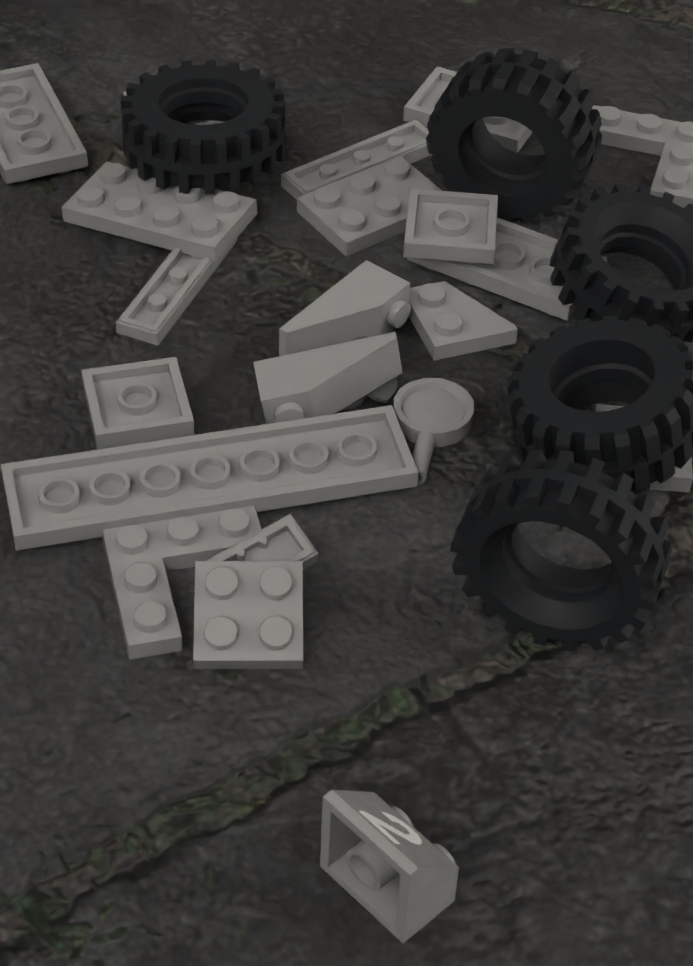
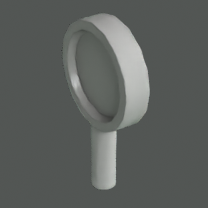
(431, 416)

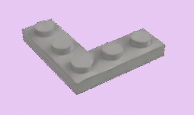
(657, 137)
(139, 563)

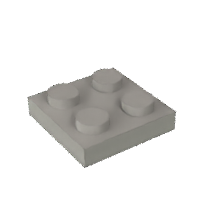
(451, 226)
(137, 402)
(248, 615)

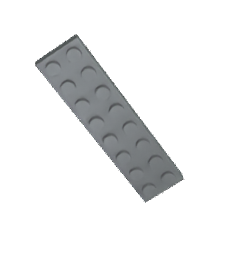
(207, 473)

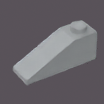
(359, 305)
(325, 377)

